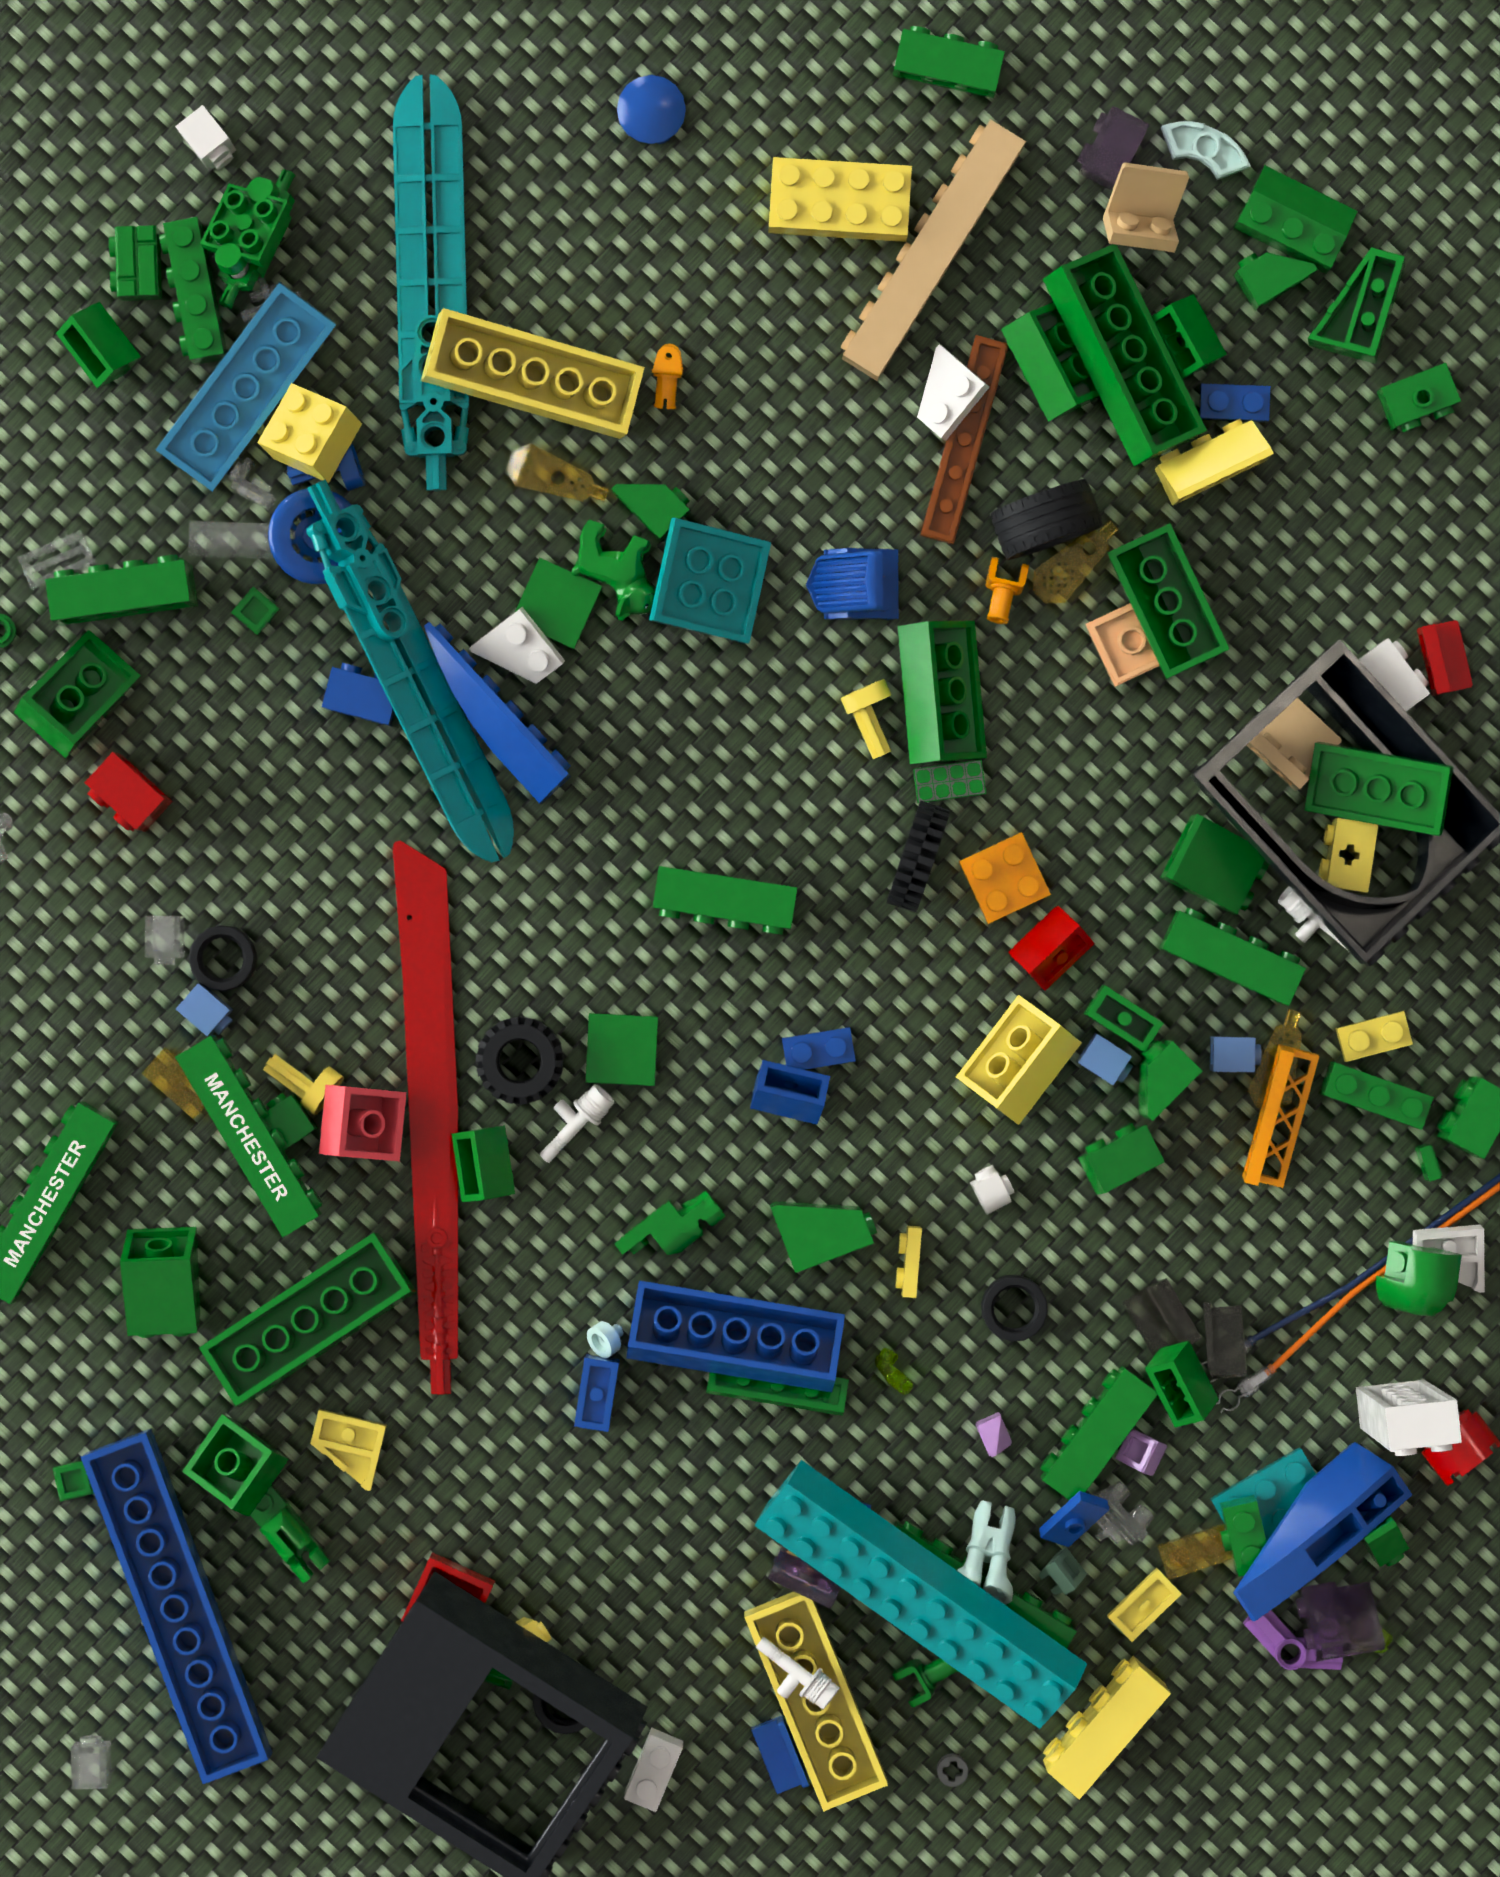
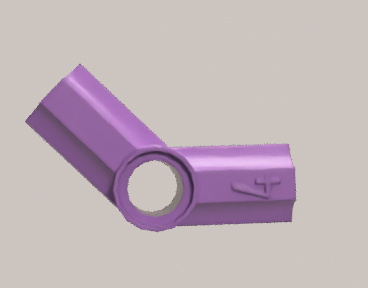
(1275, 1635)

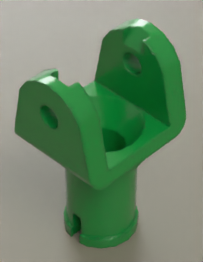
(927, 1675)

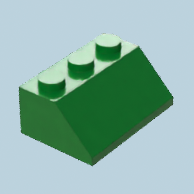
(1295, 219)
(1050, 362)
(1163, 1076)

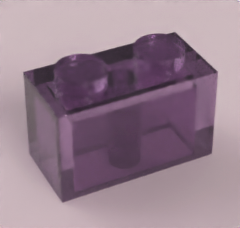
(1115, 144)

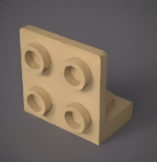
(1145, 207)
(1290, 742)

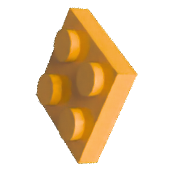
(1004, 878)

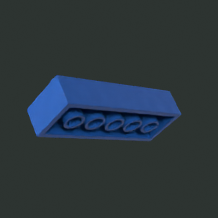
(735, 1336)

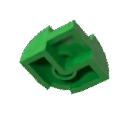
(1418, 1279)

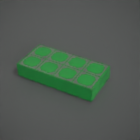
(949, 781)

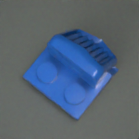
(856, 584)

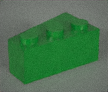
(1363, 308)

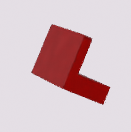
(1444, 657)
(1051, 947)

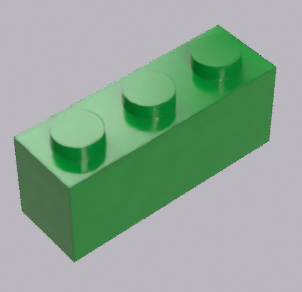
(948, 61)
(1376, 1095)

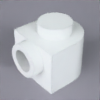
(992, 1189)

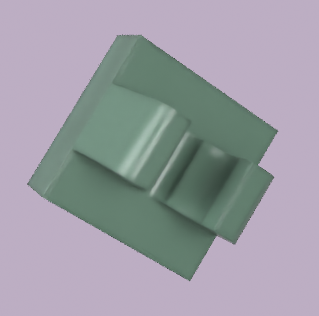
(1064, 1571)

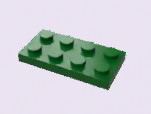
(1378, 788)

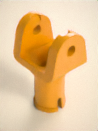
(667, 372)
(1003, 592)

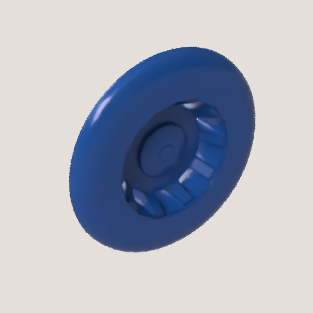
(281, 544)

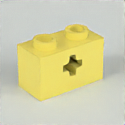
(1362, 842)

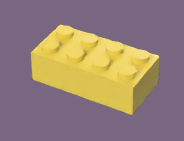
(840, 199)
(1105, 1726)

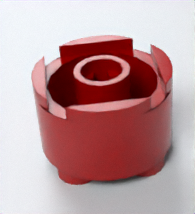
(1465, 1456)

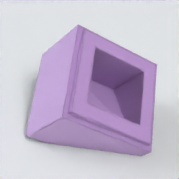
(994, 1434)

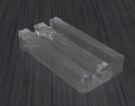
(30, 570)

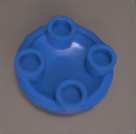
(651, 109)

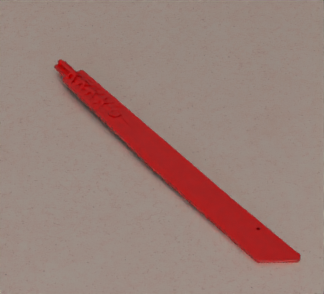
(431, 1100)

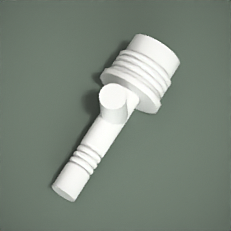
(1300, 911)
(591, 1106)
(817, 1687)

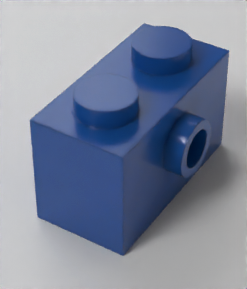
(790, 1092)

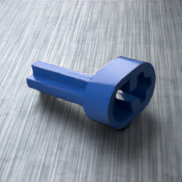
(349, 469)

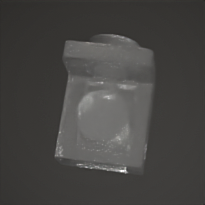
(256, 490)

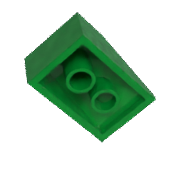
(76, 693)

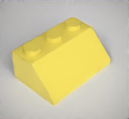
(1212, 460)
(1018, 1059)

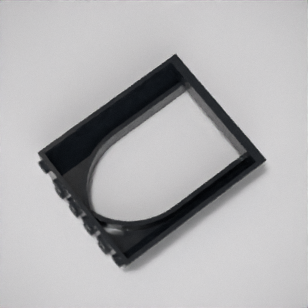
(1377, 726)

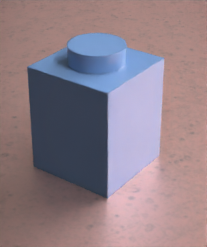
(205, 1010)
(1234, 1054)
(1105, 1060)

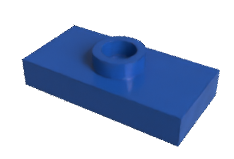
(1074, 1519)

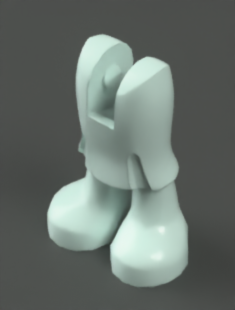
(992, 1547)

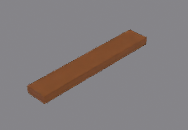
(964, 446)

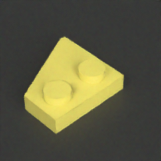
(350, 1444)

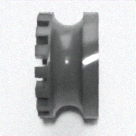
(959, 1777)

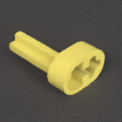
(860, 705)
(310, 1092)

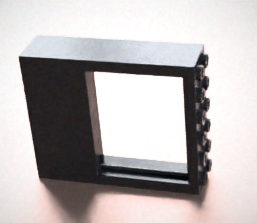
(423, 1689)

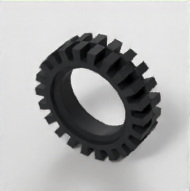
(918, 856)

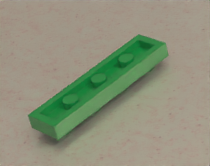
(780, 1394)

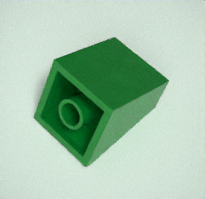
(1215, 865)
(821, 1231)
(161, 1281)

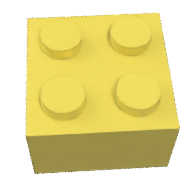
(310, 433)

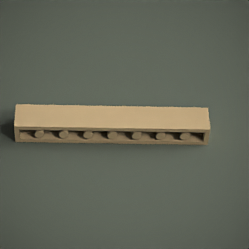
(933, 250)

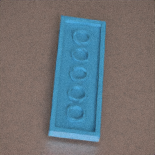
(245, 386)

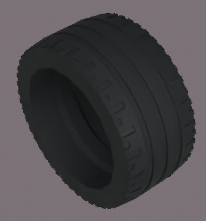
(1046, 519)

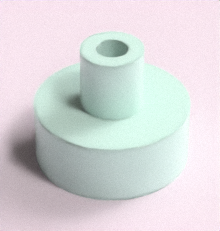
(605, 1339)

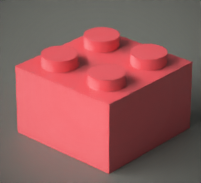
(362, 1123)

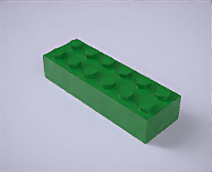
(1124, 354)
(307, 1319)

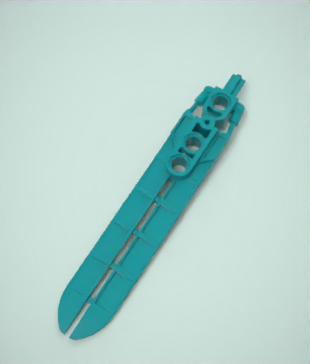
(412, 263)
(411, 676)

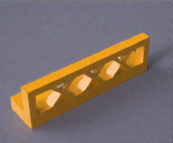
(1268, 1116)

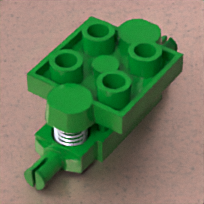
(248, 231)

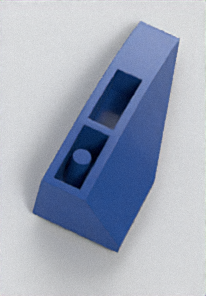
(497, 722)
(1321, 1526)

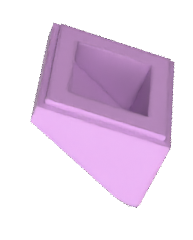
(1141, 1452)

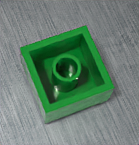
(1474, 1117)
(235, 1465)

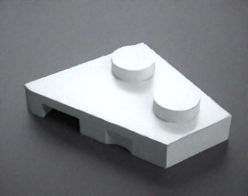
(949, 393)
(519, 647)
(1461, 1240)

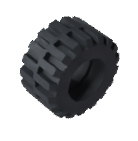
(489, 1060)

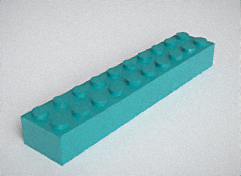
(921, 1595)

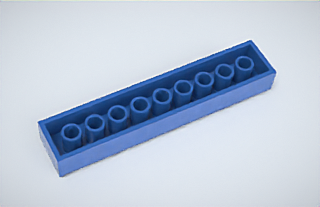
(177, 1606)

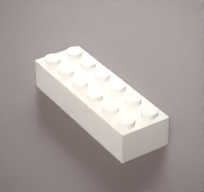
(1409, 1416)

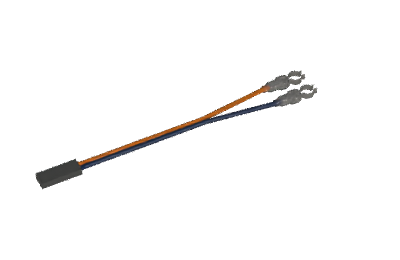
(1250, 1384)

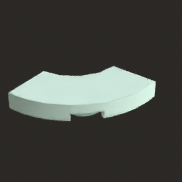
(1205, 145)

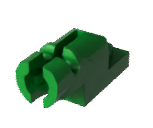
(673, 1228)
(288, 1534)

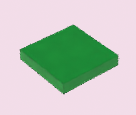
(559, 602)
(621, 1049)

